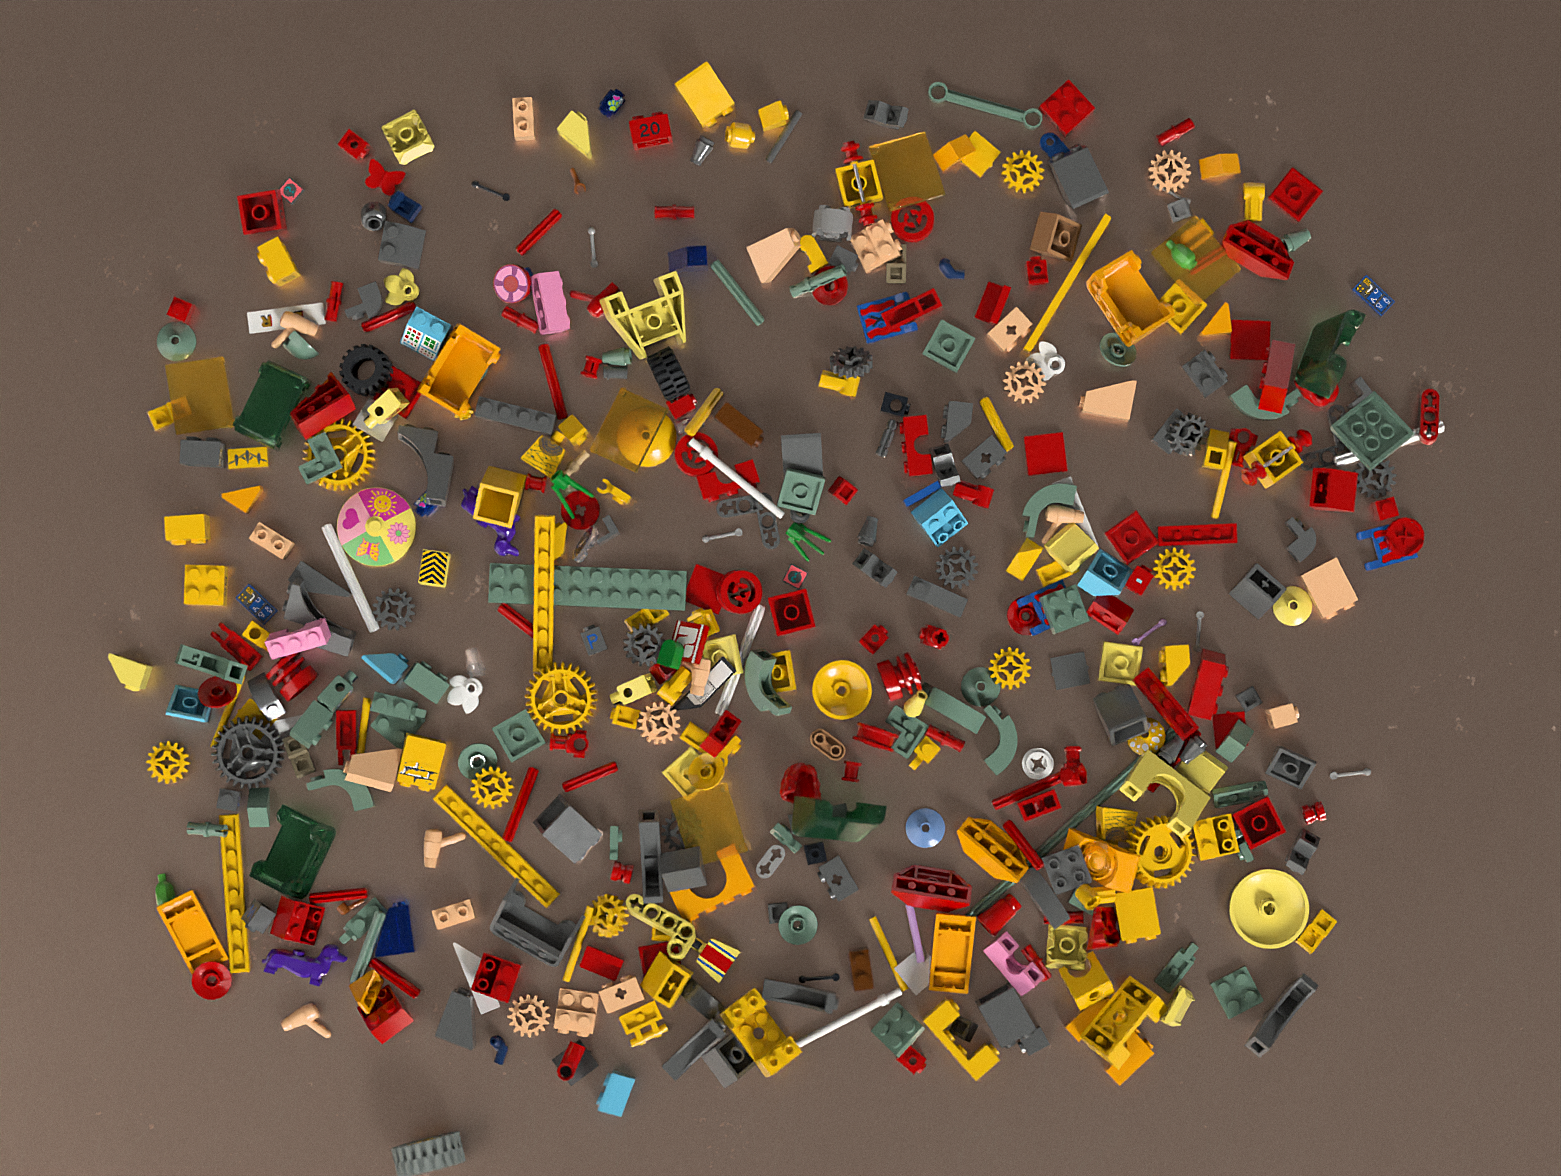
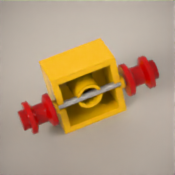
(858, 183)
(1275, 458)

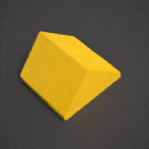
(782, 673)

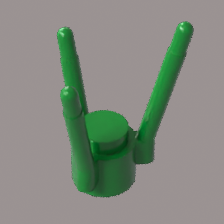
(562, 481)
(796, 532)

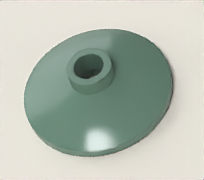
(183, 348)
(1116, 351)
(971, 692)
(469, 767)
(806, 929)

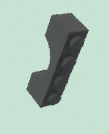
(515, 415)

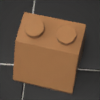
(1056, 236)

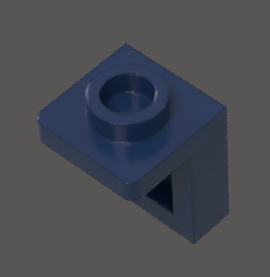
(404, 206)

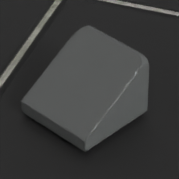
(963, 1028)

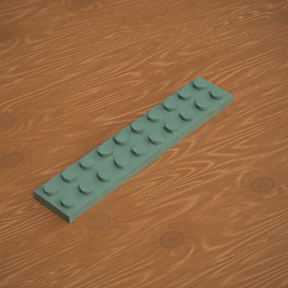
(592, 587)

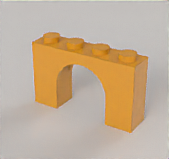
(737, 882)
(1138, 1048)

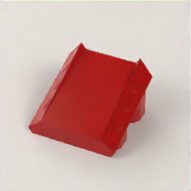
(1103, 929)

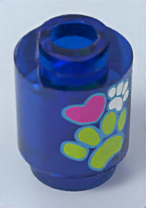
(611, 102)
(422, 508)

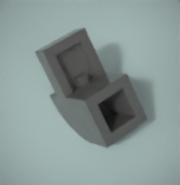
(885, 114)
(372, 302)
(944, 465)
(1305, 540)
(875, 568)
(265, 697)
(1302, 851)
(701, 999)

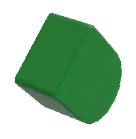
(671, 654)

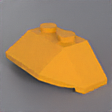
(992, 849)

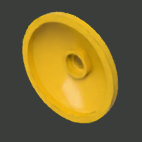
(662, 444)
(843, 674)

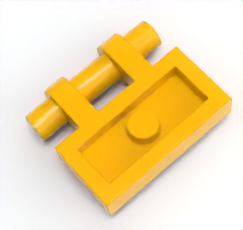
(642, 1017)

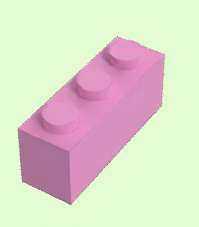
(549, 302)

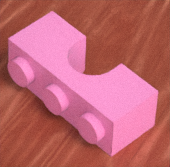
(308, 637)
(1020, 976)

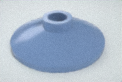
(915, 823)

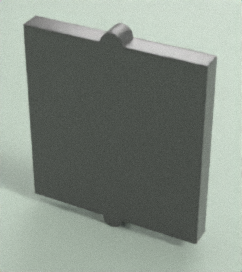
(1070, 670)
(585, 1065)

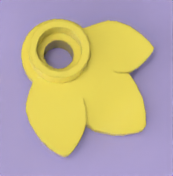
(398, 286)

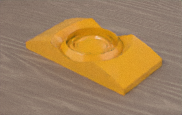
(1106, 862)
(192, 930)
(951, 953)

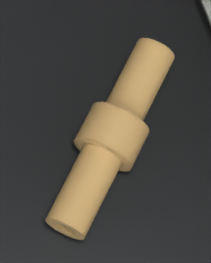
(573, 466)

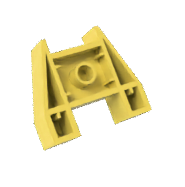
(651, 320)

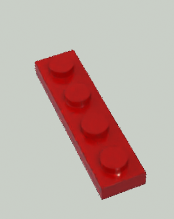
(1197, 534)
(1165, 704)

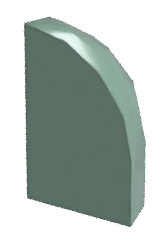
(299, 347)

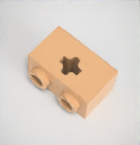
(523, 118)
(1015, 319)
(272, 541)
(1282, 715)
(454, 914)
(613, 1002)

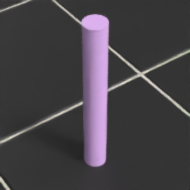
(915, 934)

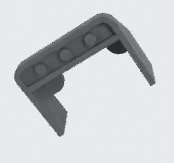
(531, 930)

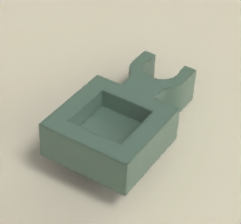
(783, 834)
(615, 838)
(1244, 853)

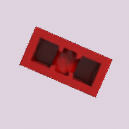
(720, 733)
(1038, 805)

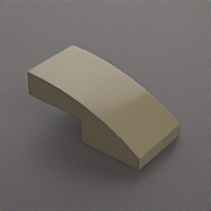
(897, 268)
(299, 757)

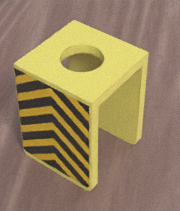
(434, 568)

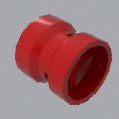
(1310, 811)
(622, 872)

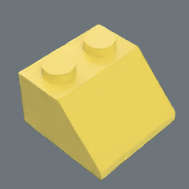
(576, 132)
(130, 672)

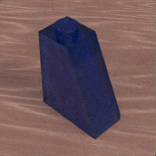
(688, 259)
(397, 932)

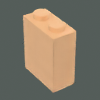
(1329, 588)

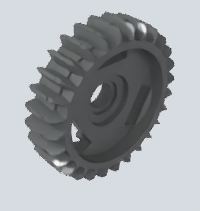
(263, 754)

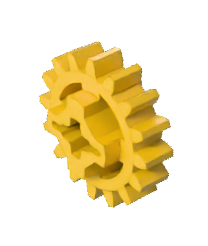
(1032, 175)
(1174, 560)
(1009, 659)
(168, 771)
(501, 790)
(608, 916)

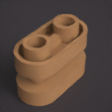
(827, 744)

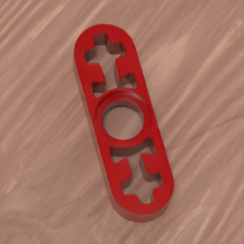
(1423, 423)

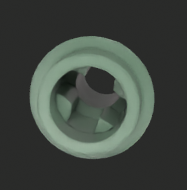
(1295, 239)
(620, 356)

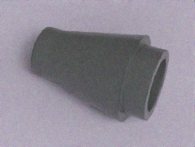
(701, 150)
(868, 533)
(1193, 749)
(1170, 751)

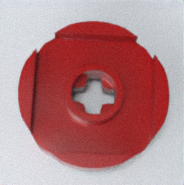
(590, 515)

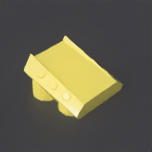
(408, 137)
(1071, 547)
(1203, 771)
(1066, 947)
(1177, 1006)

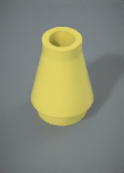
(914, 705)

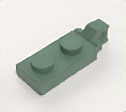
(396, 707)
(1238, 794)
(361, 921)
(1176, 968)

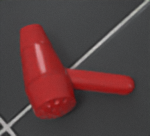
(594, 306)

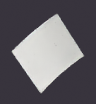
(379, 431)
(913, 973)

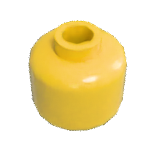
(739, 135)

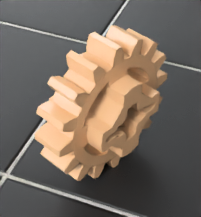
(1160, 170)
(1020, 390)
(653, 730)
(532, 1007)

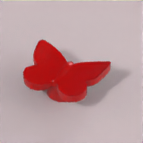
(382, 178)

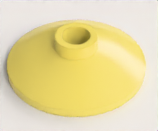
(1285, 613)

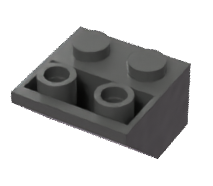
(958, 418)
(1257, 591)

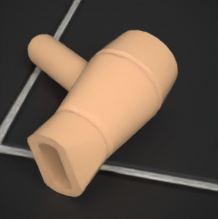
(294, 322)
(1060, 515)
(699, 675)
(433, 842)
(305, 1015)

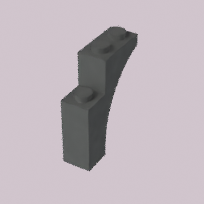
(438, 466)
(302, 610)
(651, 856)
(800, 995)
(1280, 1014)
(695, 1047)

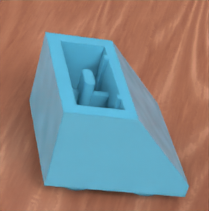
(939, 517)
(616, 1094)

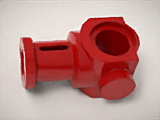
(1241, 447)
(933, 636)
(569, 744)
(1073, 771)

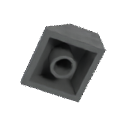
(401, 245)
(728, 1060)

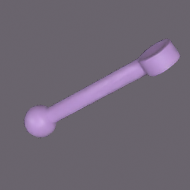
(1136, 641)

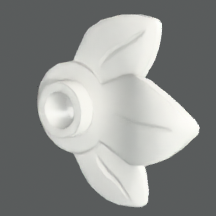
(1044, 360)
(462, 694)

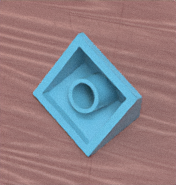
(186, 704)

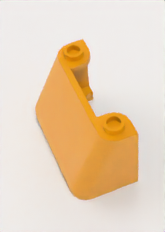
(1128, 299)
(458, 369)

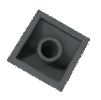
(1290, 767)
(683, 869)

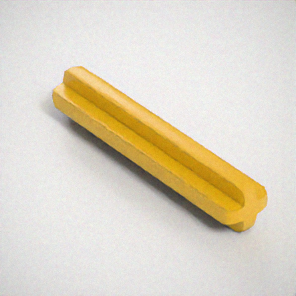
(704, 411)
(996, 423)

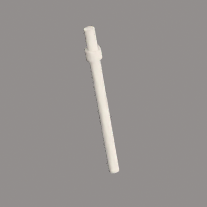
(706, 453)
(882, 999)

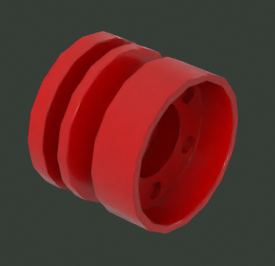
(292, 675)
(899, 676)

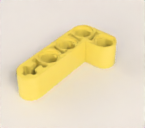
(658, 923)

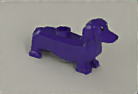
(504, 534)
(304, 965)

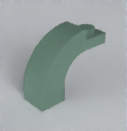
(1248, 404)
(1046, 496)
(211, 664)
(759, 684)
(953, 708)
(1007, 744)
(360, 794)

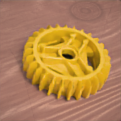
(351, 445)
(560, 682)
(1172, 856)

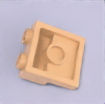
(876, 245)
(576, 1012)

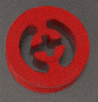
(898, 227)
(682, 447)
(744, 605)
(875, 737)

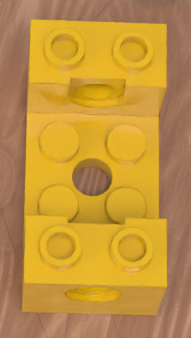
(1108, 1036)
(770, 1051)
(976, 1063)

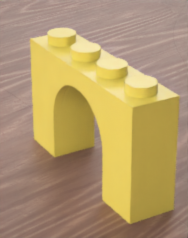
(1188, 797)

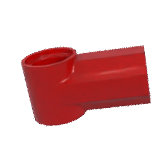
(978, 495)
(571, 1058)

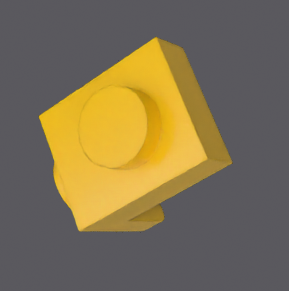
(705, 617)
(625, 716)

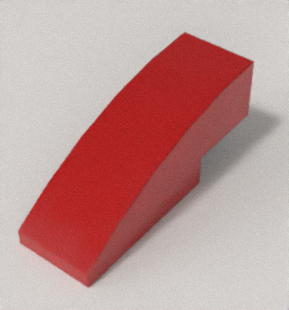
(911, 309)

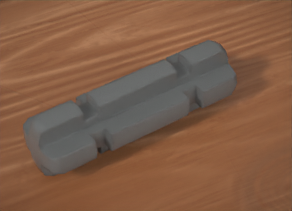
(887, 438)

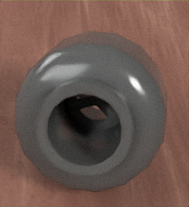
(373, 216)

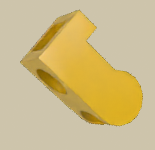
(813, 252)
(256, 634)

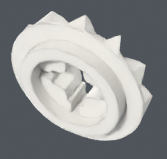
(1047, 762)

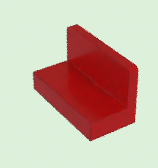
(992, 303)
(1110, 612)
(601, 963)

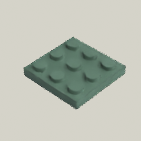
(1372, 430)

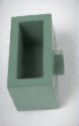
(426, 682)
(311, 724)

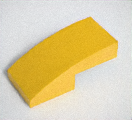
(161, 416)
(645, 616)
(1316, 931)

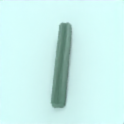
(737, 292)
(368, 946)

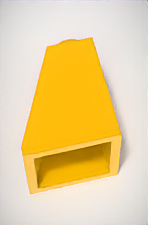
(704, 95)
(499, 496)

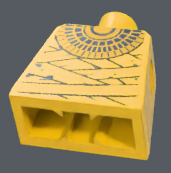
(546, 454)
(1114, 824)

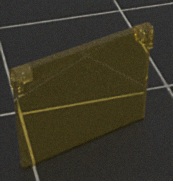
(907, 171)
(1213, 263)
(199, 395)
(628, 430)
(710, 822)

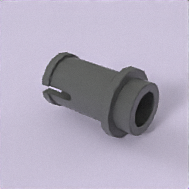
(615, 372)

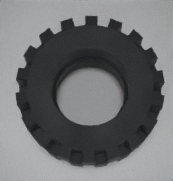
(355, 359)
(668, 373)

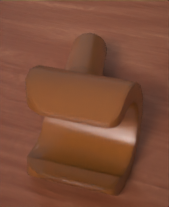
(576, 180)
(343, 909)

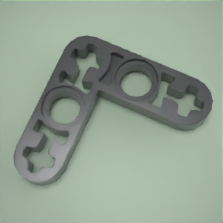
(1338, 444)
(754, 507)

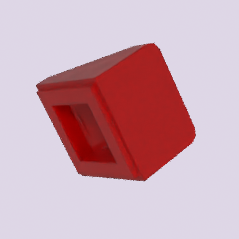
(842, 490)
(661, 673)

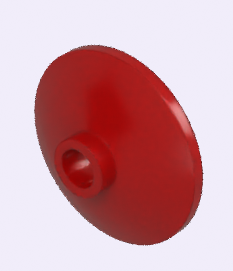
(827, 296)
(1015, 619)
(217, 692)
(211, 989)

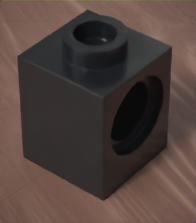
(888, 398)
(815, 853)

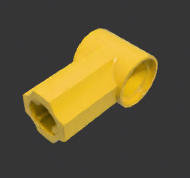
(1253, 195)
(842, 384)
(673, 688)
(1092, 897)

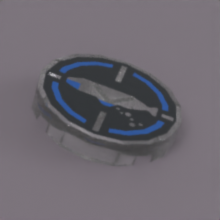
(586, 542)

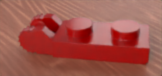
(238, 647)
(346, 733)

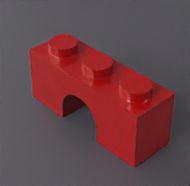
(916, 463)
(712, 488)

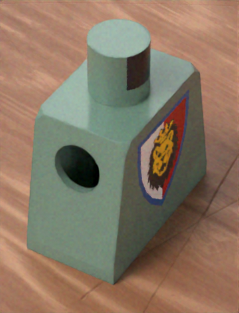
(333, 699)

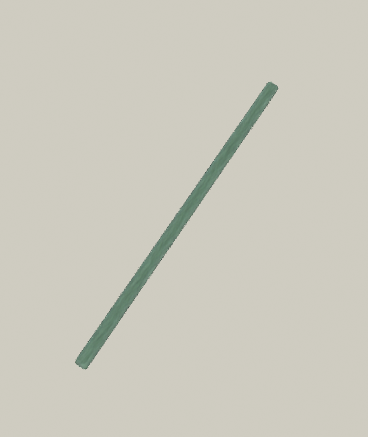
(1062, 832)

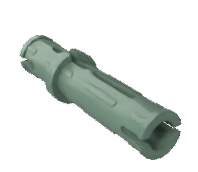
(809, 284)

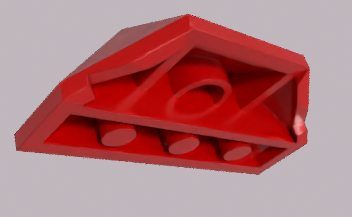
(1257, 250)
(931, 888)

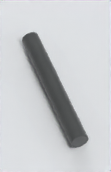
(783, 136)

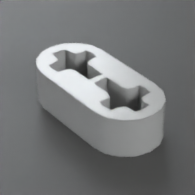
(774, 864)

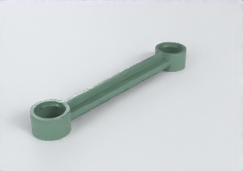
(985, 105)

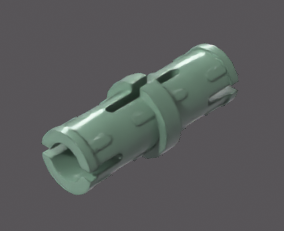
(207, 829)

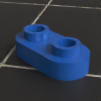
(1050, 150)

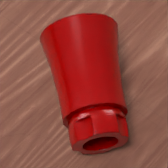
(999, 914)

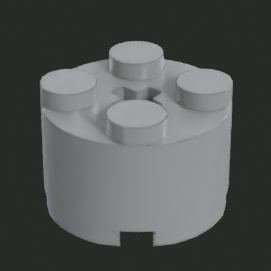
(832, 223)

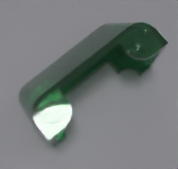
(1320, 365)
(270, 404)
(814, 820)
(295, 853)

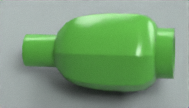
(1182, 255)
(164, 890)

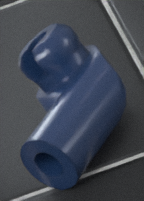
(949, 272)
(500, 1047)

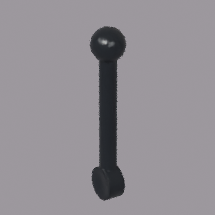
(506, 197)
(802, 979)

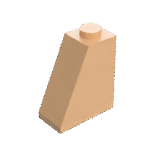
(773, 253)
(1110, 401)
(374, 768)

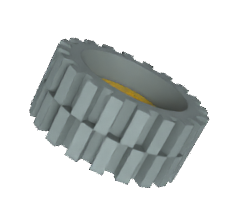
(428, 1154)

